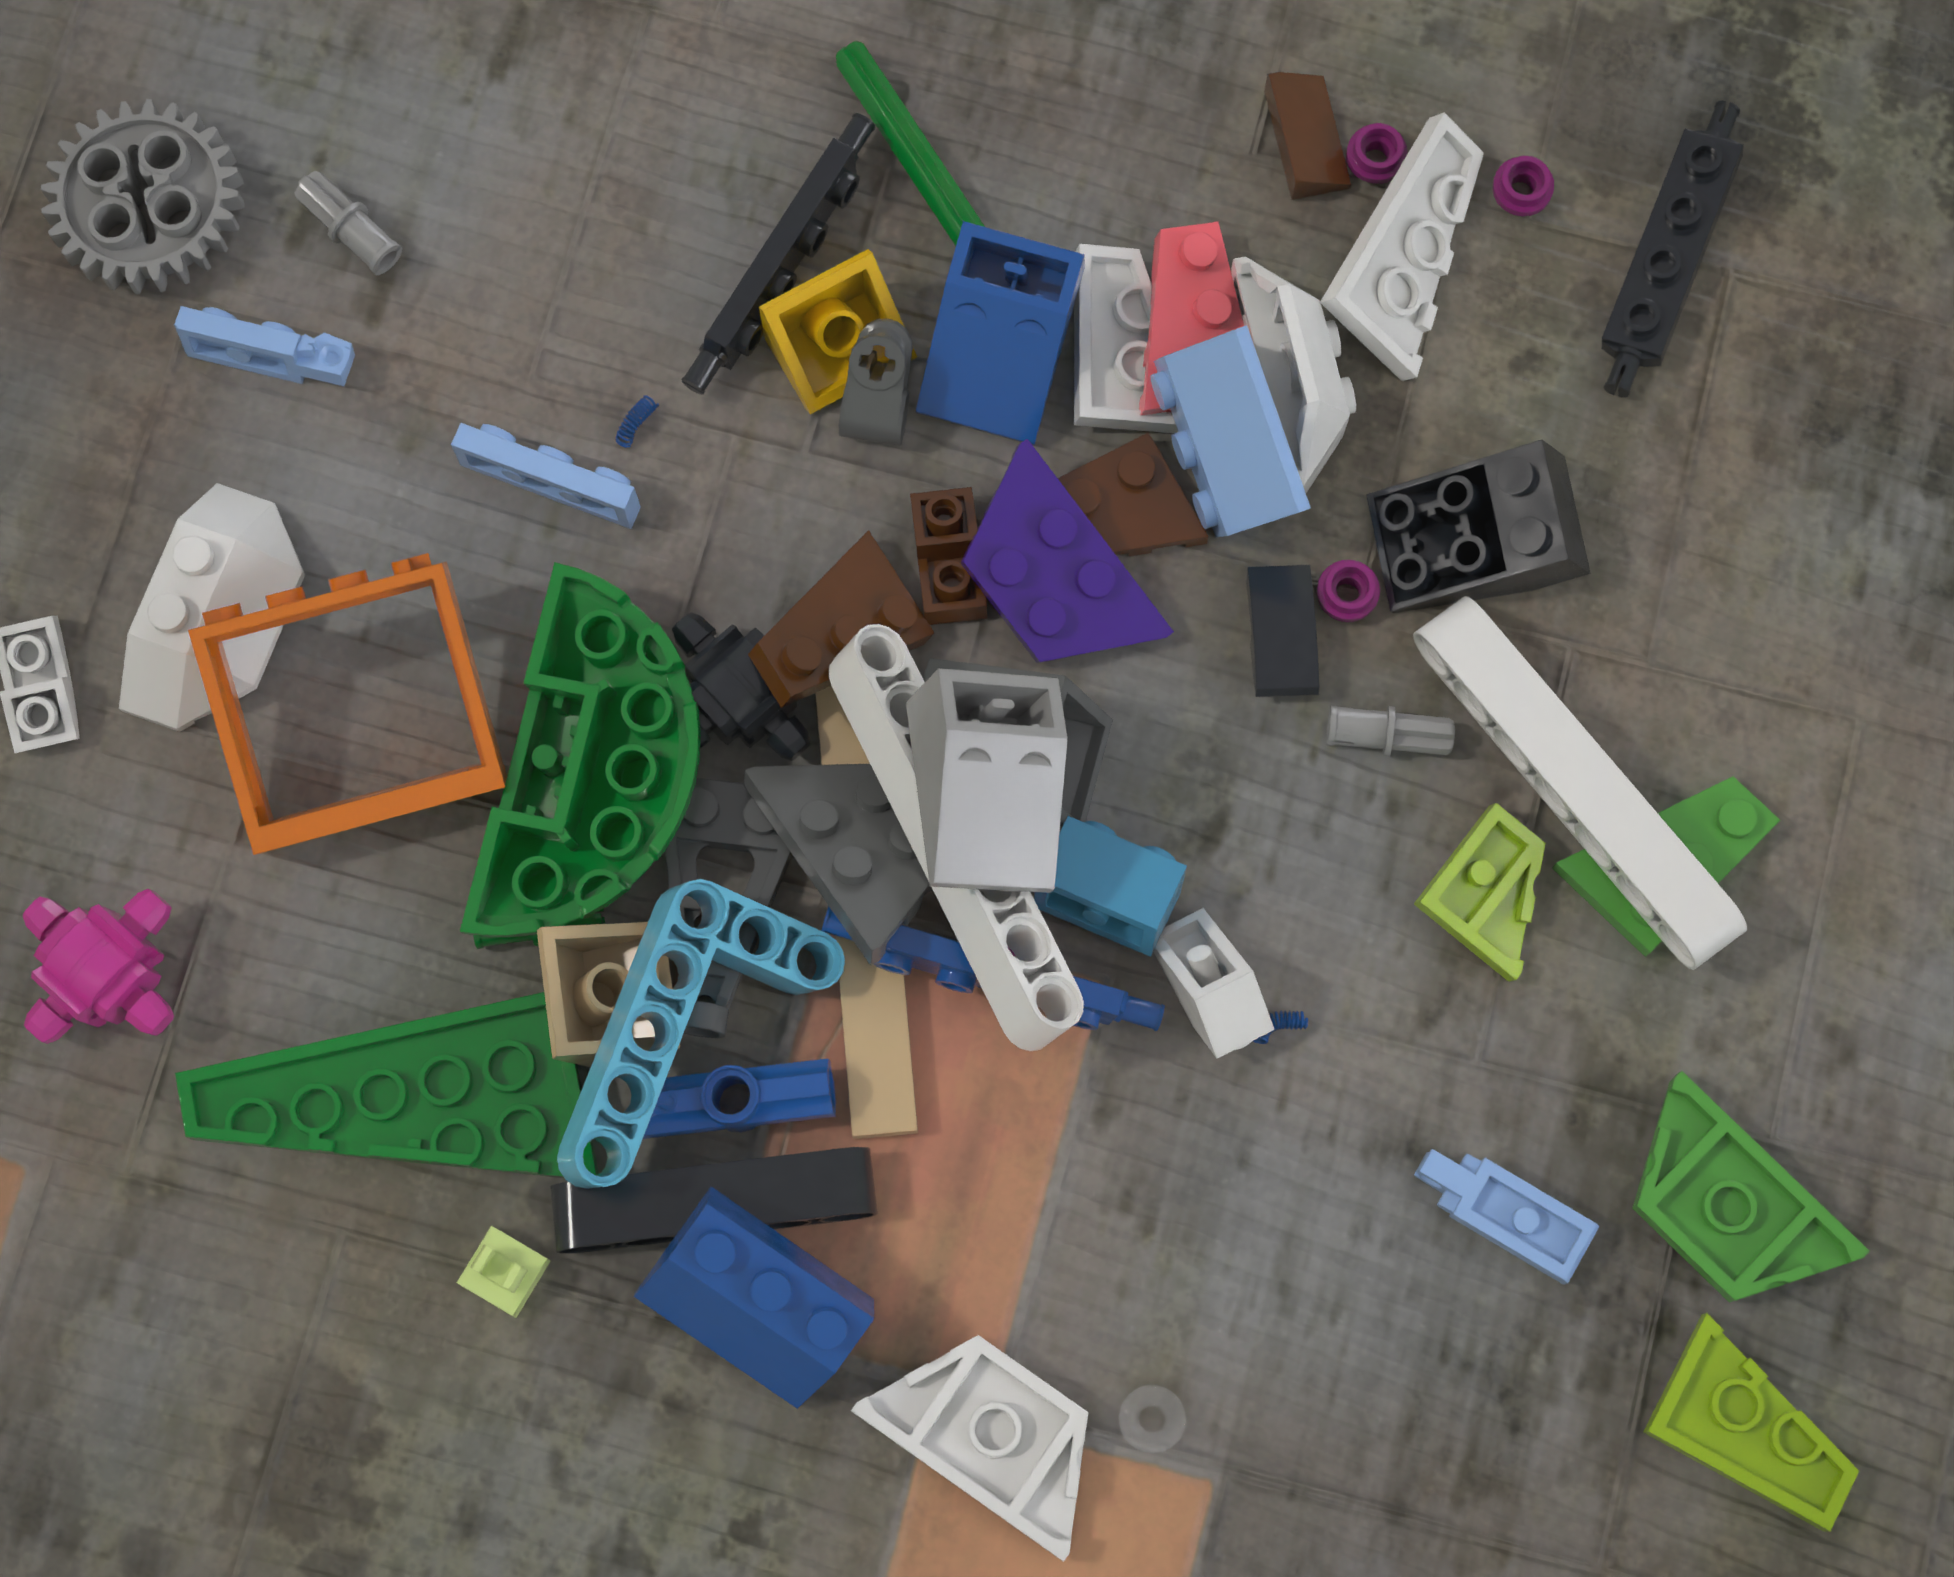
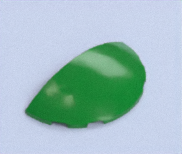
(594, 767)

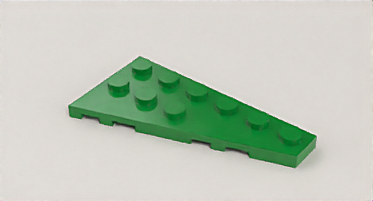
(426, 1091)

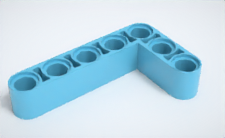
(670, 1011)

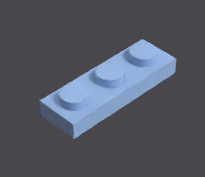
(547, 473)

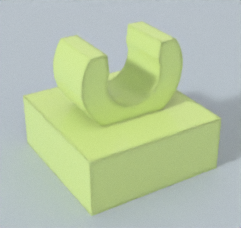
(503, 1271)

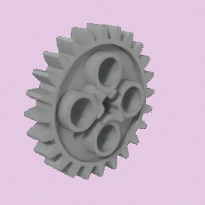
(88, 209)

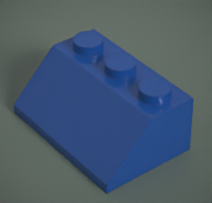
(757, 1299)

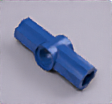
(776, 1096)

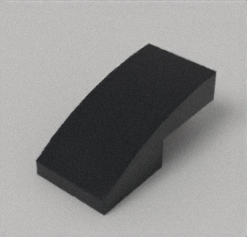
(1283, 631)

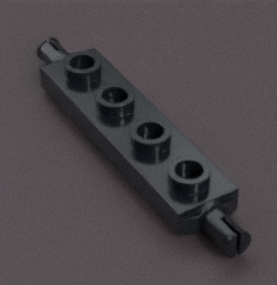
(1671, 248)
(772, 271)

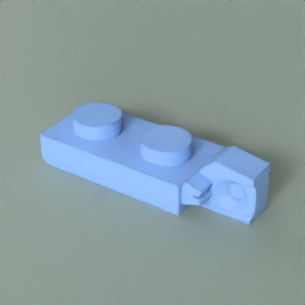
(263, 348)
(1510, 1213)

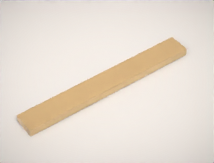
(870, 997)

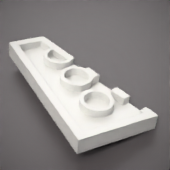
(1405, 247)

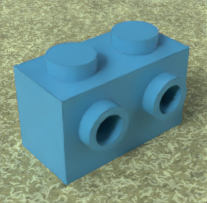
(1113, 885)

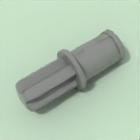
(348, 222)
(1389, 731)

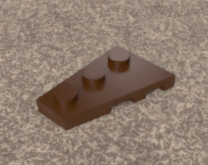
(1135, 500)

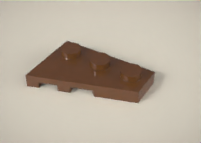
(850, 596)

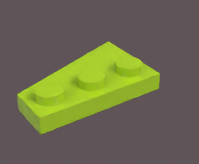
(1744, 1429)

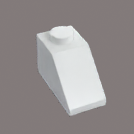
(1212, 983)

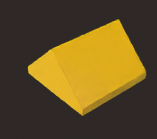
(820, 323)

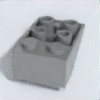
(989, 778)

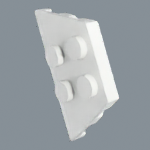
(991, 1435)

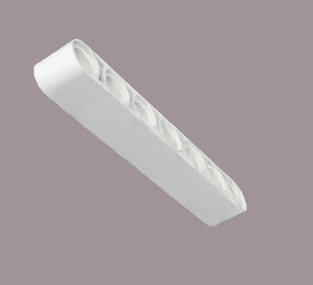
(1580, 783)
(984, 927)

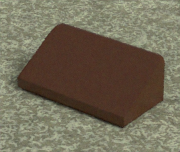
(1306, 134)

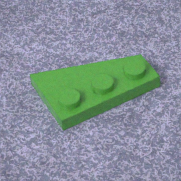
(1716, 828)

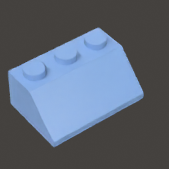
(1229, 434)

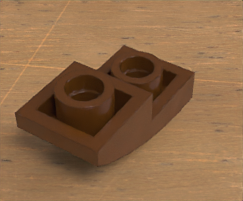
(943, 530)

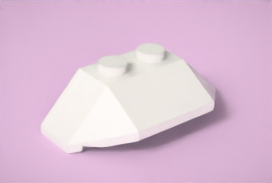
(1298, 363)
(217, 556)

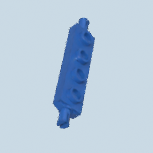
(946, 959)

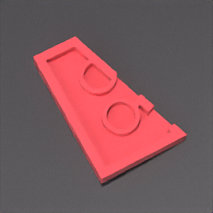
(1189, 296)

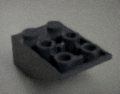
(1479, 530)

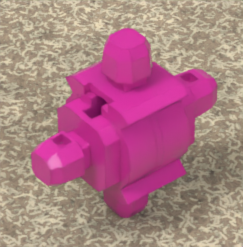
(97, 966)

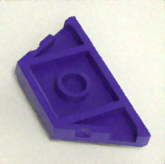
(1054, 570)

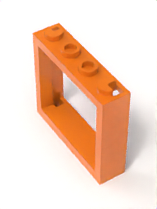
(292, 606)

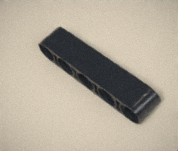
(657, 1203)

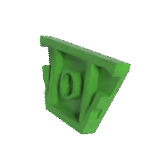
(1732, 1203)

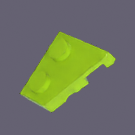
(1487, 890)

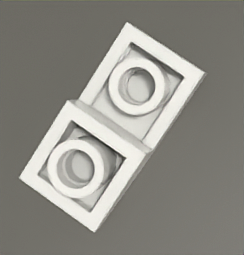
(37, 685)

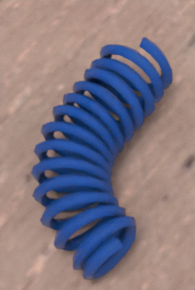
(630, 427)
(1296, 1022)

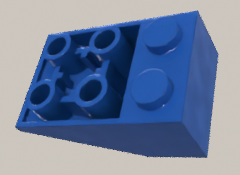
(999, 332)

